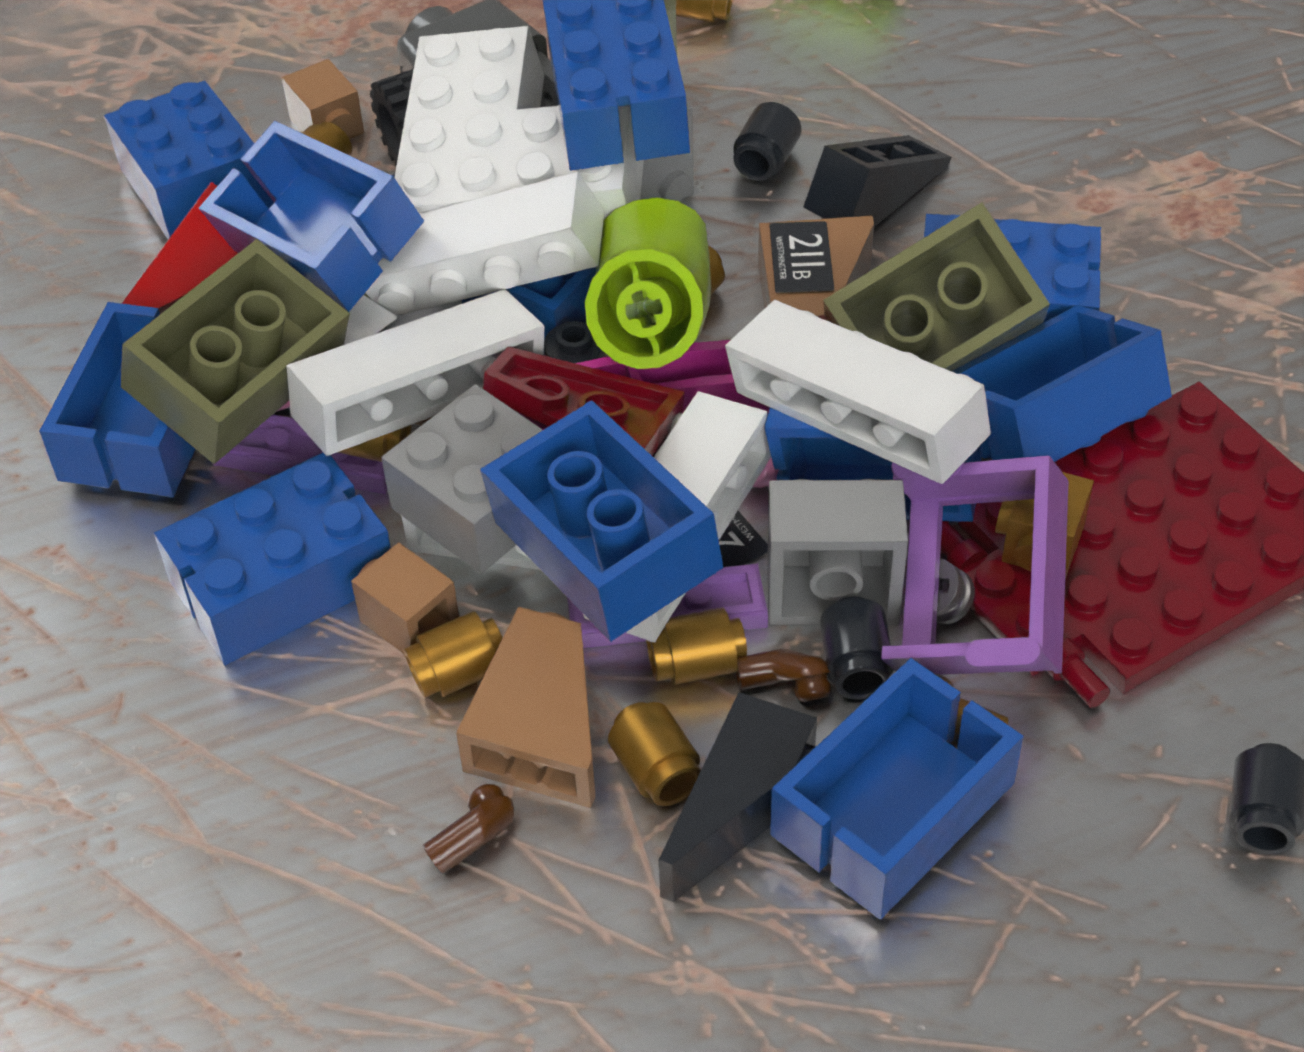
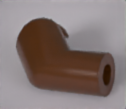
(783, 666)
(487, 818)

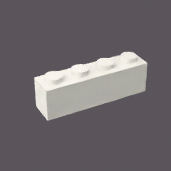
(494, 245)
(405, 370)
(860, 390)
(718, 456)

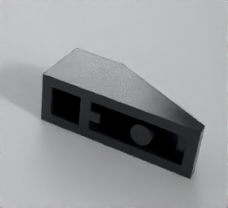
(872, 176)
(734, 790)

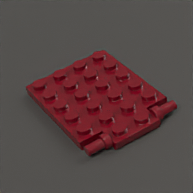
(1179, 544)

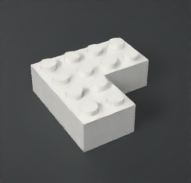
(481, 128)

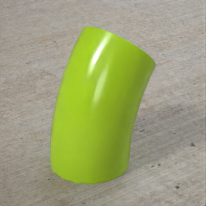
(650, 283)

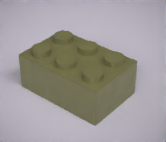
(945, 295)
(223, 349)

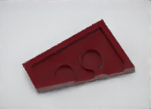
(555, 388)

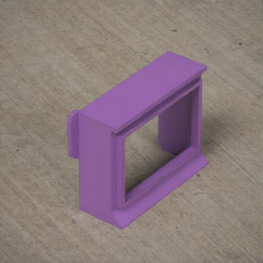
(984, 483)

